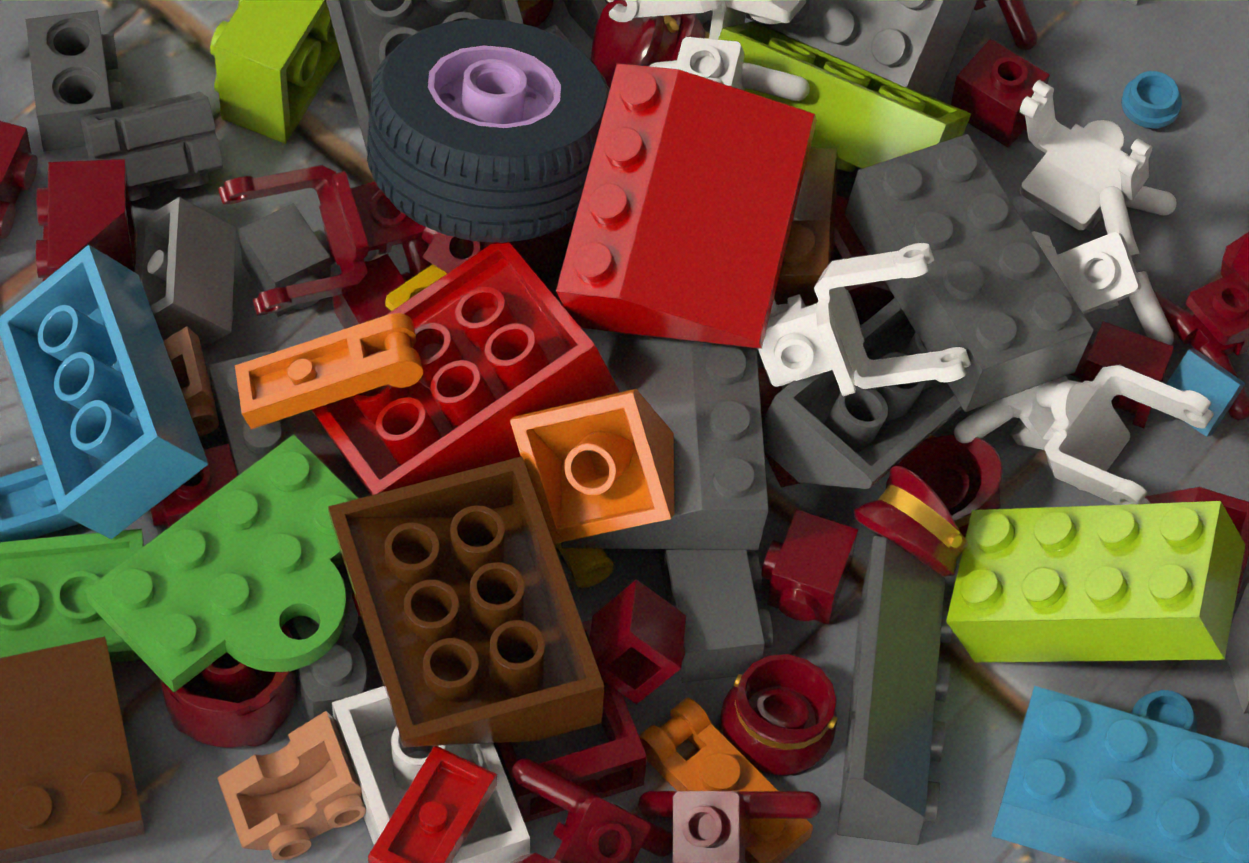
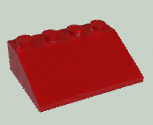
(685, 209)
(488, 352)

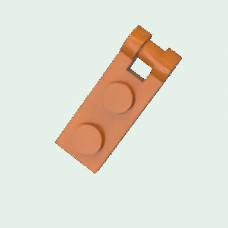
(329, 369)
(718, 768)

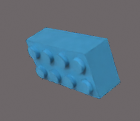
(100, 393)
(1122, 788)

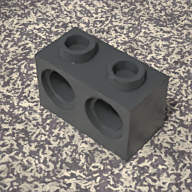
(70, 75)

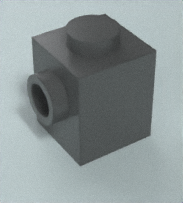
(284, 252)

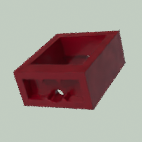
(600, 769)

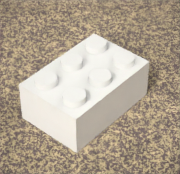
(388, 769)

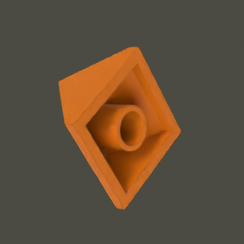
(598, 464)

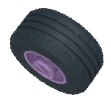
(485, 129)

